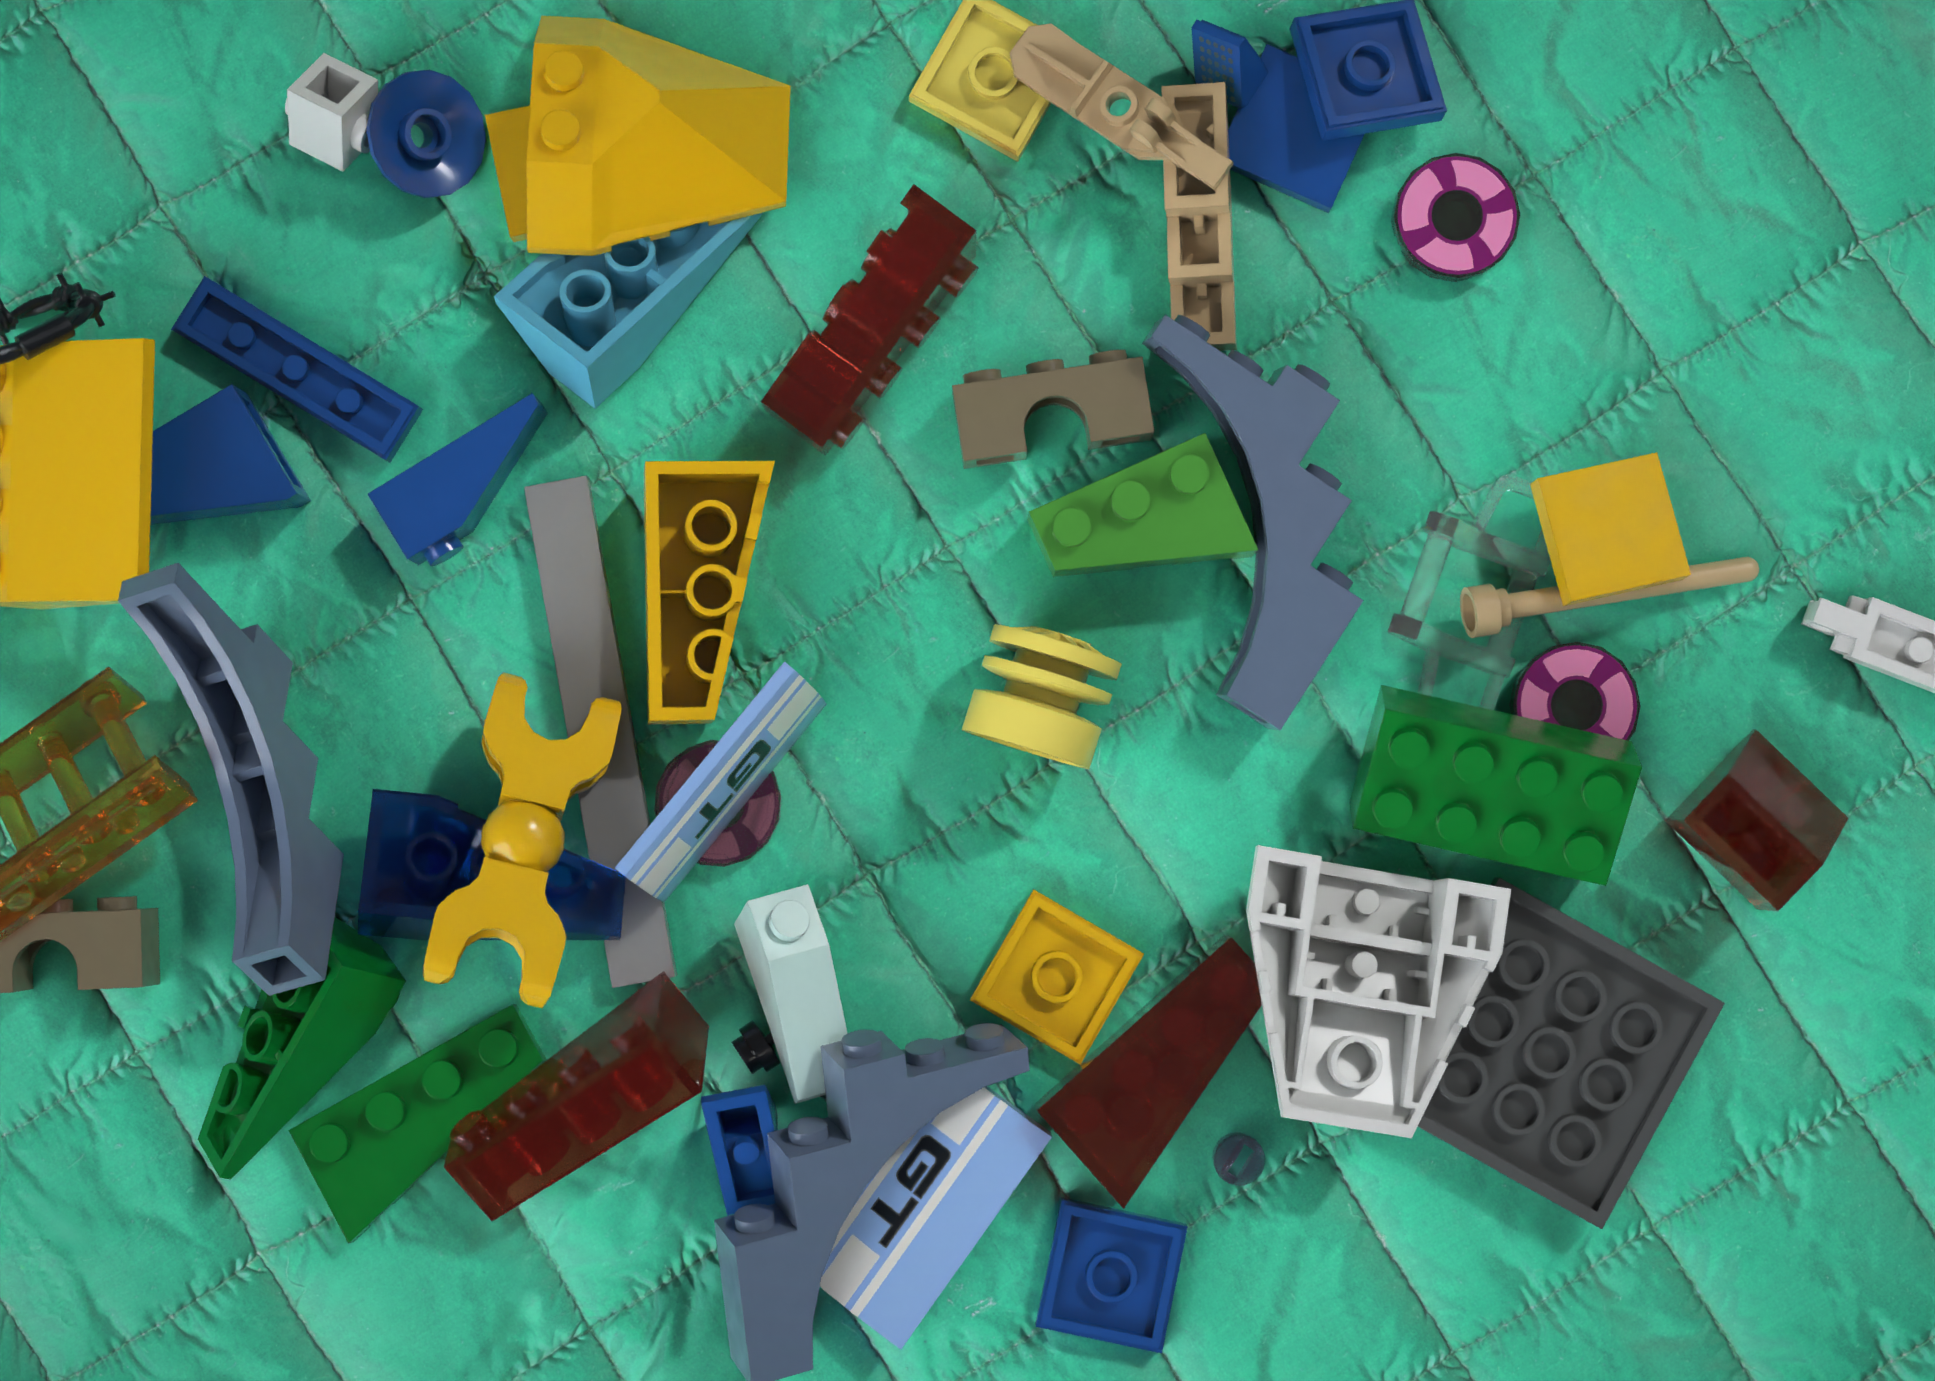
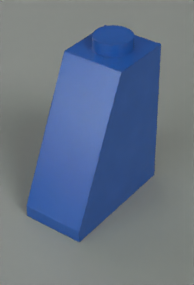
(220, 463)

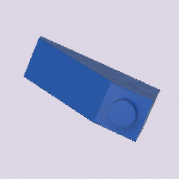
(452, 489)

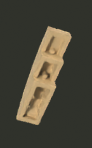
(1201, 221)

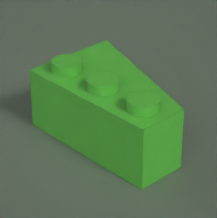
(1146, 515)

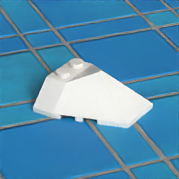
(1366, 983)

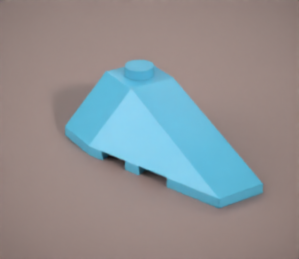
(608, 311)

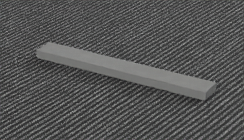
(588, 669)

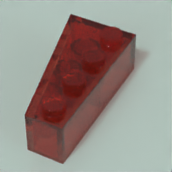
(874, 323)
(1151, 1071)
(582, 1099)

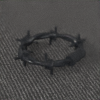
(78, 306)

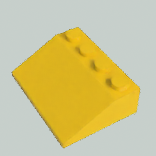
(75, 472)

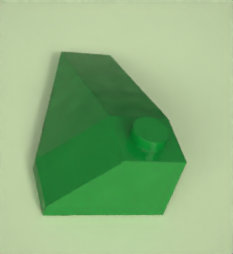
(296, 1046)

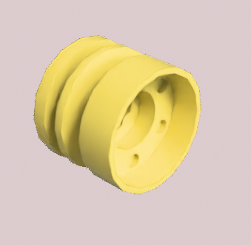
(1042, 695)

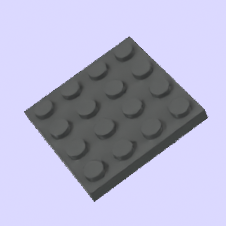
(1568, 1059)

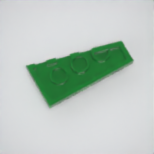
(398, 1127)

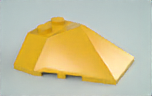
(644, 138)

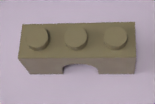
(1105, 395)
(110, 945)

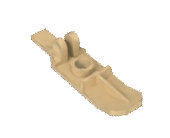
(1087, 88)

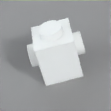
(331, 111)

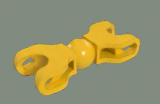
(522, 840)

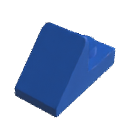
(739, 1143)

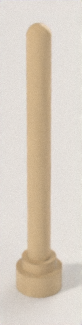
(1489, 609)

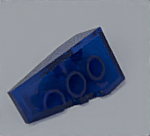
(429, 848)

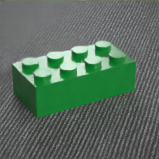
(1494, 785)

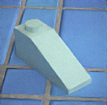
(794, 983)

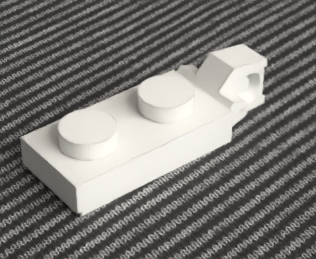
(1879, 637)

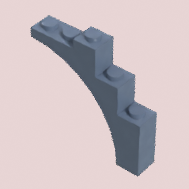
(1270, 427)
(264, 772)
(819, 1169)

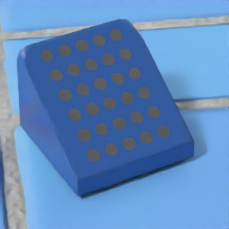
(1226, 58)

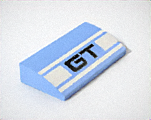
(722, 783)
(929, 1211)

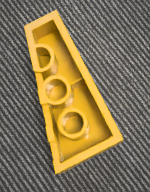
(697, 565)

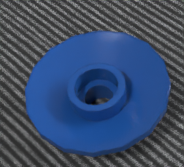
(450, 128)

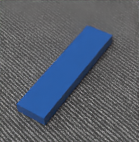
(297, 369)

